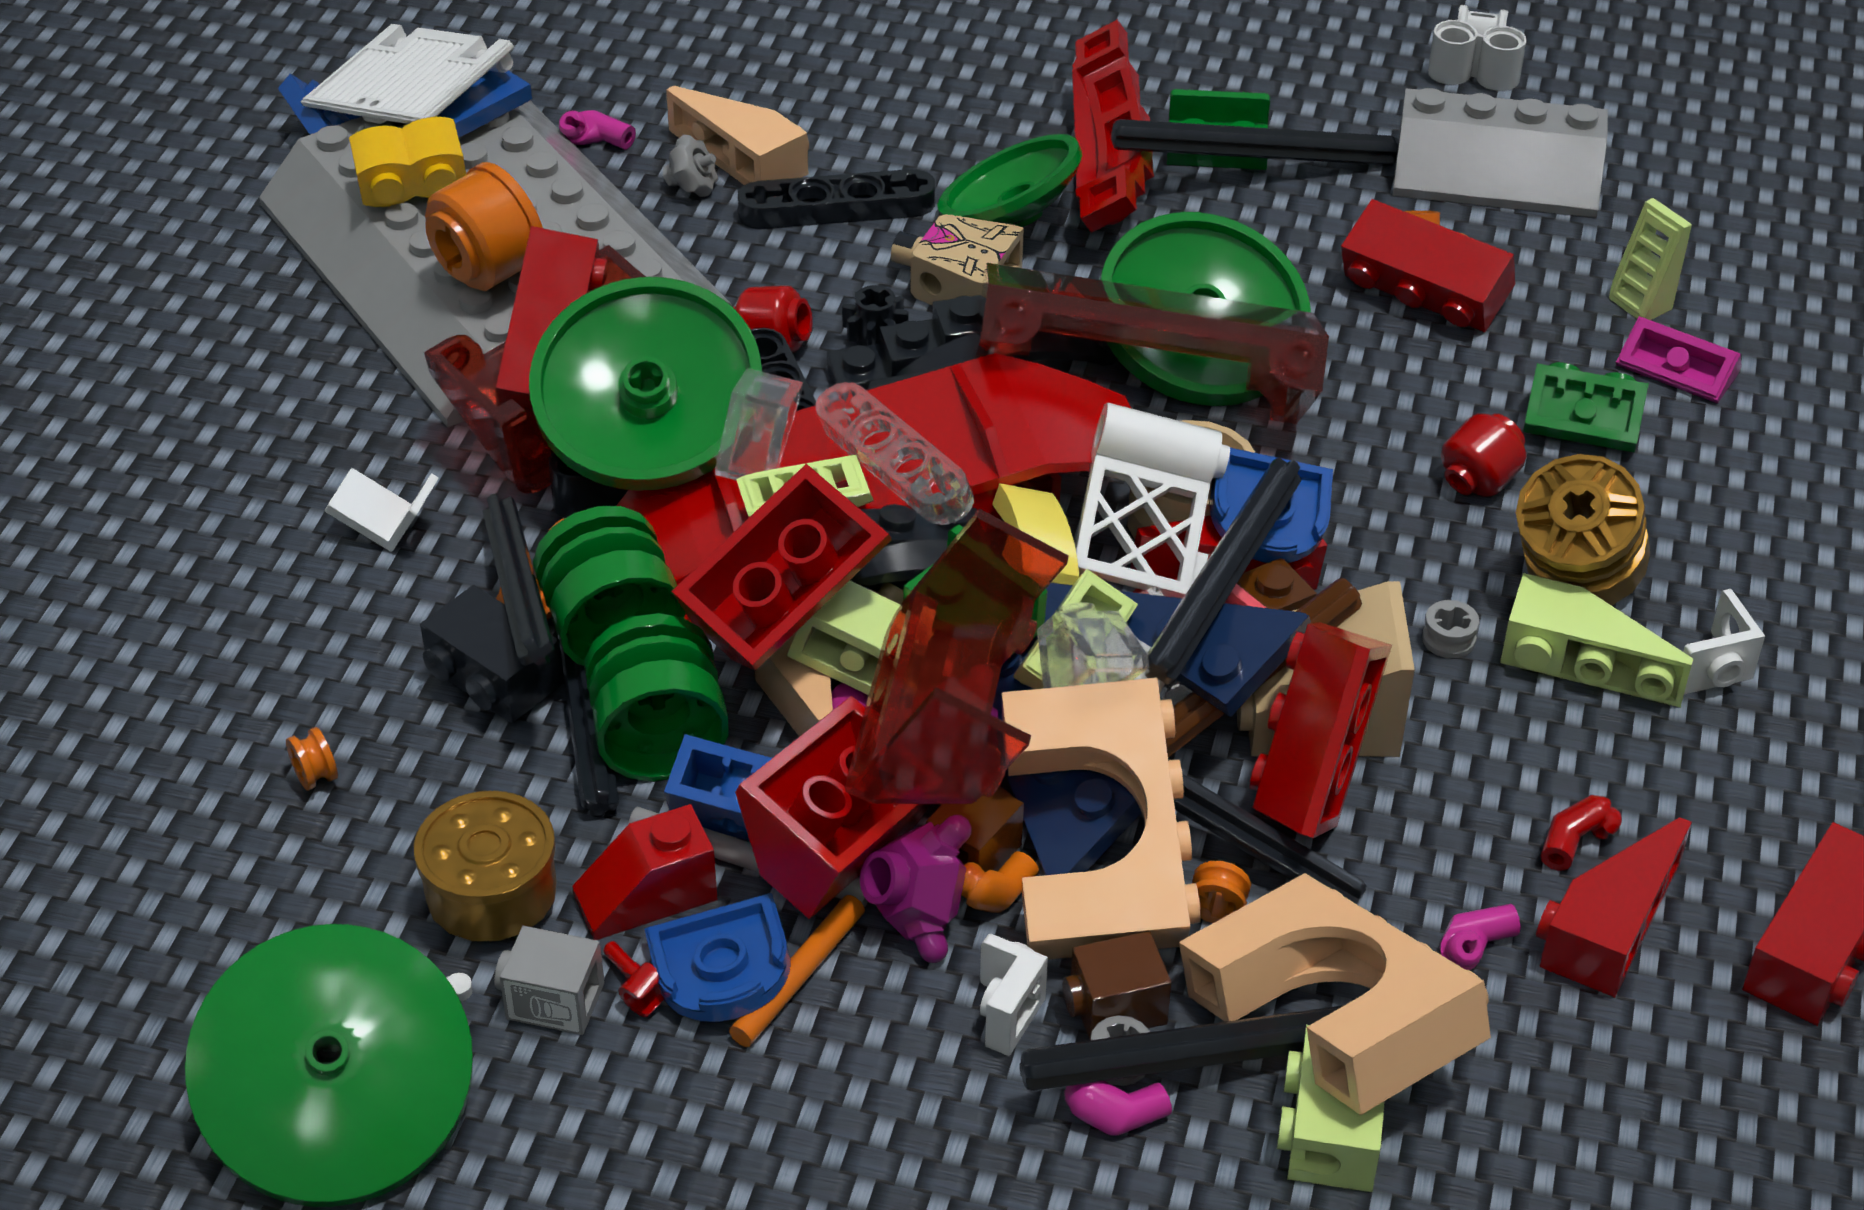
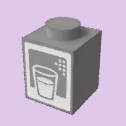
(550, 979)

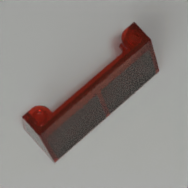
(1280, 344)

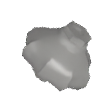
(691, 167)

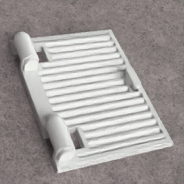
(409, 75)

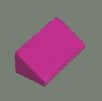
(1679, 360)

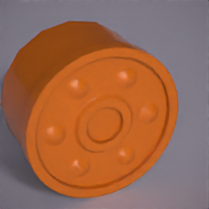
(481, 226)

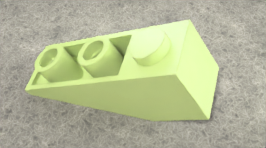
(1586, 640)

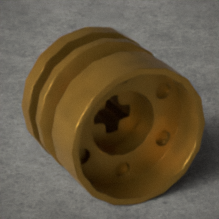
(1585, 526)

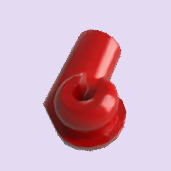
(1569, 825)

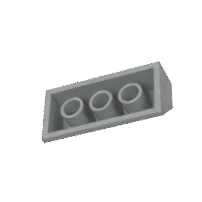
(1501, 152)

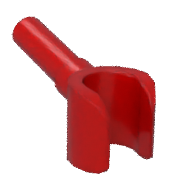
(641, 988)

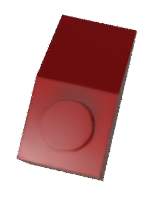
(648, 874)

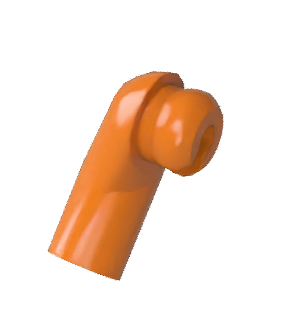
(997, 890)

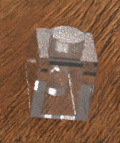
(1088, 647)

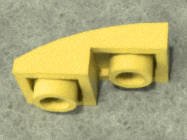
(1041, 517)

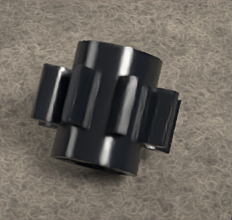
(872, 308)

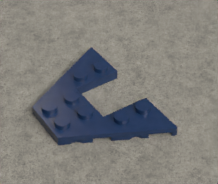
(1083, 812)

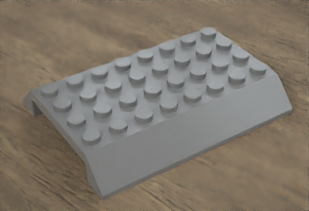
(382, 257)

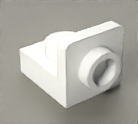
(1014, 990)

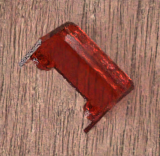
(939, 668)

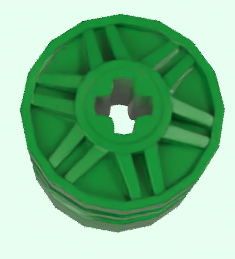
(601, 572)
(649, 688)

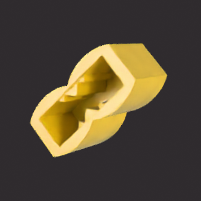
(406, 161)

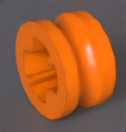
(311, 758)
(1220, 889)

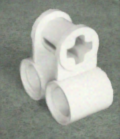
(1479, 48)

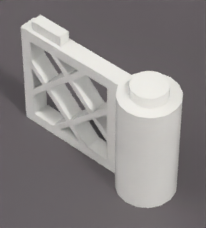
(1156, 455)

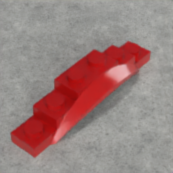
(1102, 93)

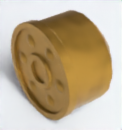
(487, 864)

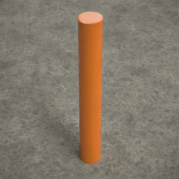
(802, 966)

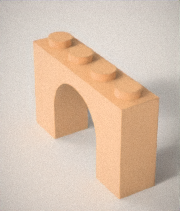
(1122, 734)
(1304, 933)

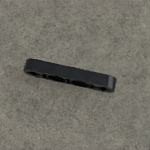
(892, 194)

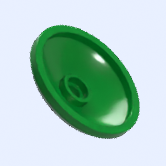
(1015, 181)

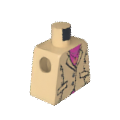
(954, 255)

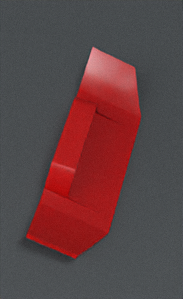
(987, 415)

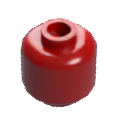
(779, 310)
(1483, 455)

